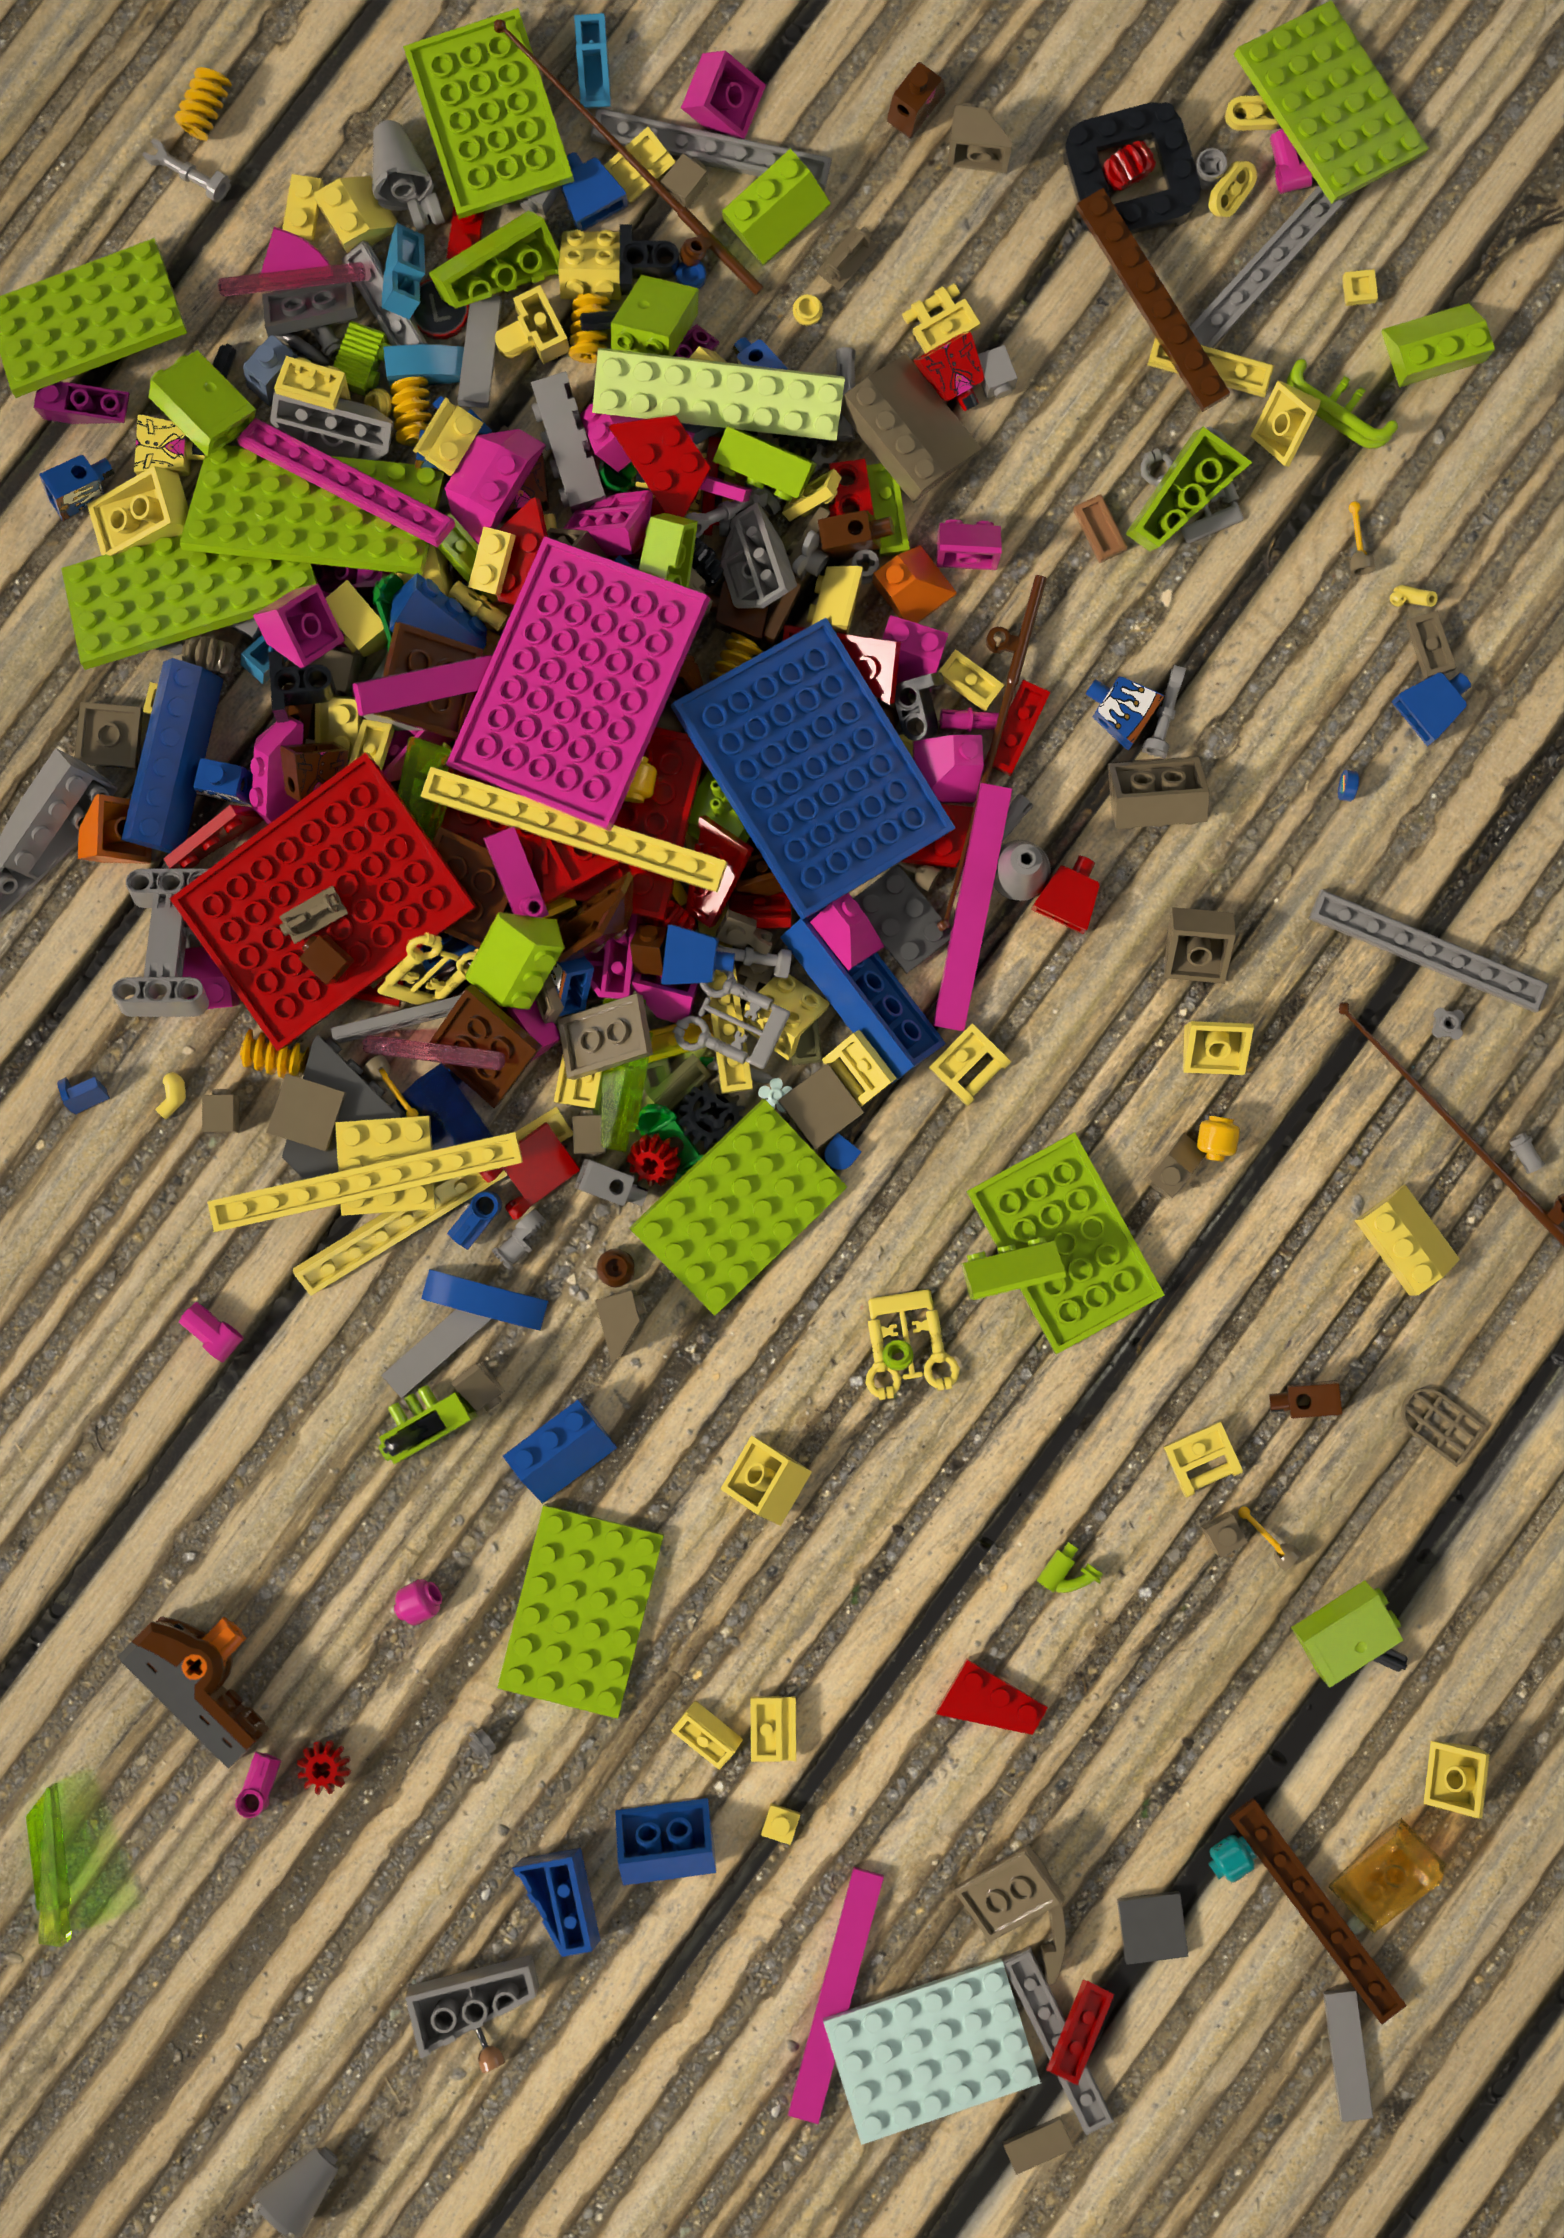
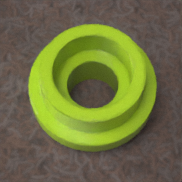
(894, 1347)

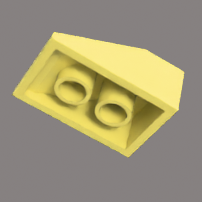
(139, 511)

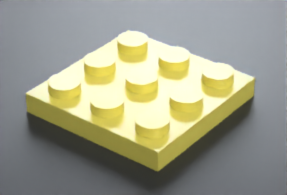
(380, 1141)

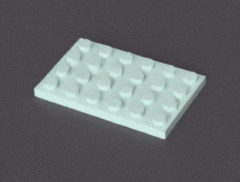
(931, 2051)

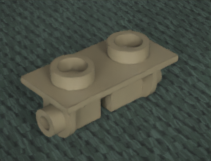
(848, 258)
(312, 915)

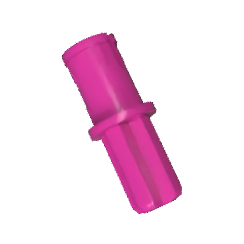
(967, 719)

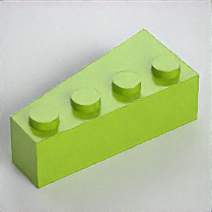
(1189, 484)
(669, 548)

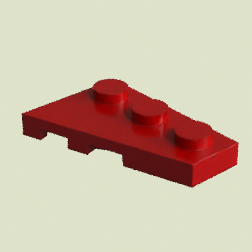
(990, 1701)

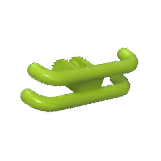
(1339, 416)

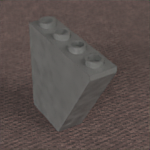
(361, 1102)

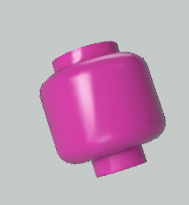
(417, 1602)

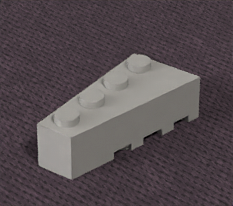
(568, 442)
(467, 2000)

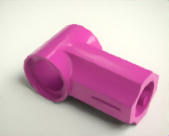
(1290, 170)
(217, 1337)
(259, 1783)

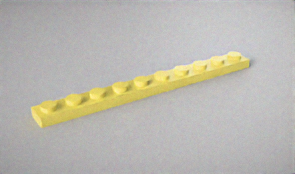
(549, 823)
(732, 1074)
(365, 1182)
(395, 1226)

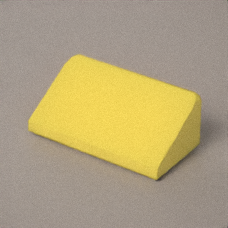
(707, 1735)

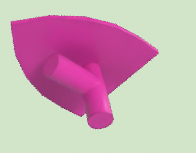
(291, 252)

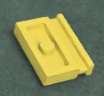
(650, 154)
(448, 436)
(338, 722)
(582, 1092)
(773, 1728)

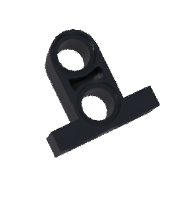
(650, 252)
(303, 690)
(922, 707)

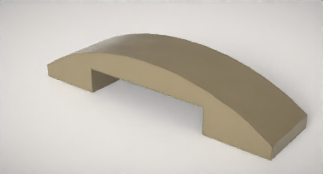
(1054, 1952)

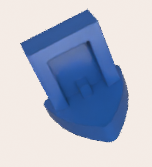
(82, 1095)

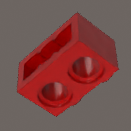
(856, 494)

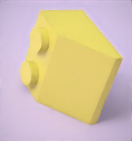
(354, 212)
(837, 596)
(357, 620)
(766, 1480)

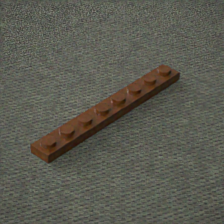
(1152, 300)
(1317, 1911)

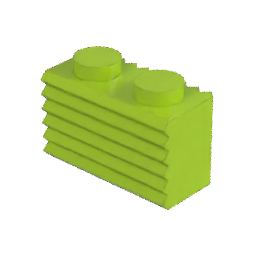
(361, 357)

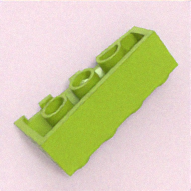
(499, 263)

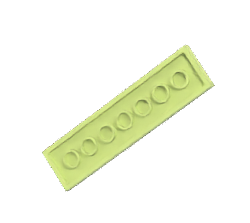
(718, 394)

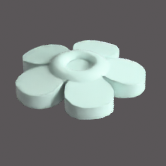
(774, 1093)

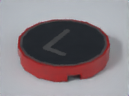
(436, 316)

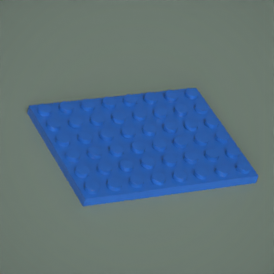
(813, 767)

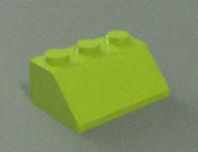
(776, 207)
(1438, 344)
(763, 463)
(516, 959)
(1012, 1268)

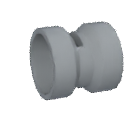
(1210, 162)
(425, 211)

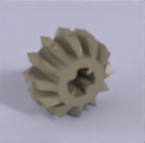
(209, 653)

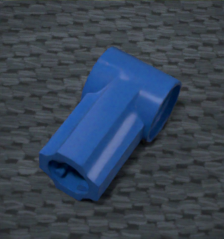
(474, 1221)

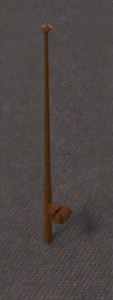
(694, 248)
(1018, 646)
(1549, 1219)

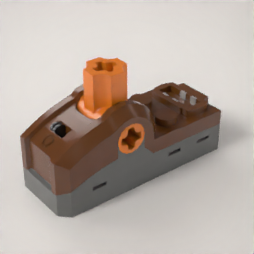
(169, 1666)

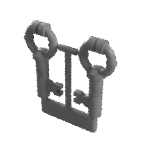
(1211, 523)
(767, 1039)

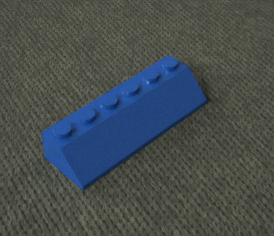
(171, 755)
(867, 1000)

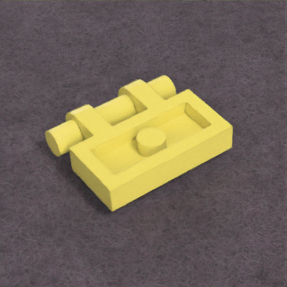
(945, 325)

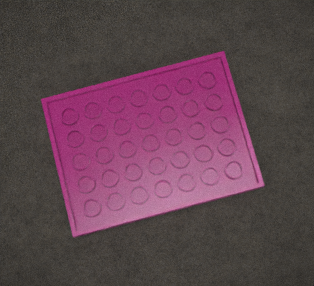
(578, 682)

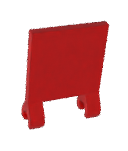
(543, 1169)

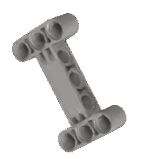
(164, 951)

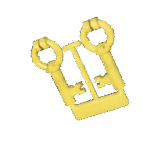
(416, 956)
(901, 1303)

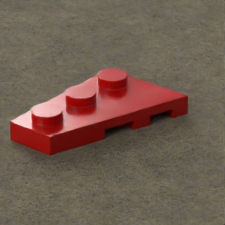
(212, 836)
(724, 845)

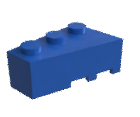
(563, 1897)

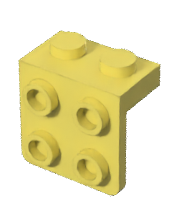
(589, 264)

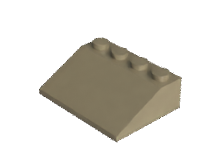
(908, 427)

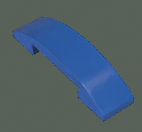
(484, 1300)

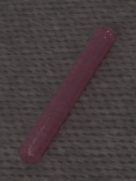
(292, 279)
(434, 1052)

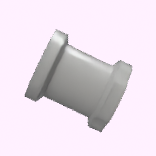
(873, 564)

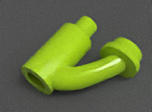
(1058, 1567)

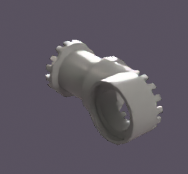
(517, 1244)

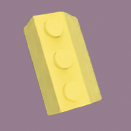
(1408, 1241)

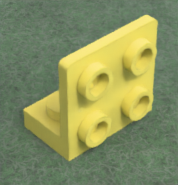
(312, 383)
(801, 1002)

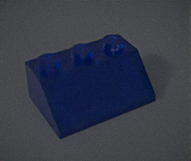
(450, 1110)

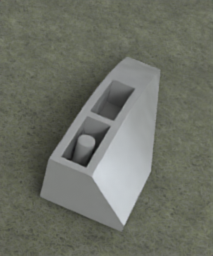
(46, 824)

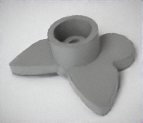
(812, 558)

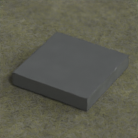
(1152, 1927)

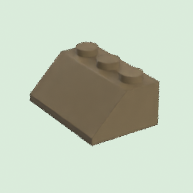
(1158, 792)

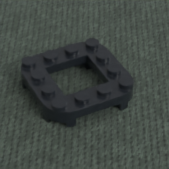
(1126, 126)

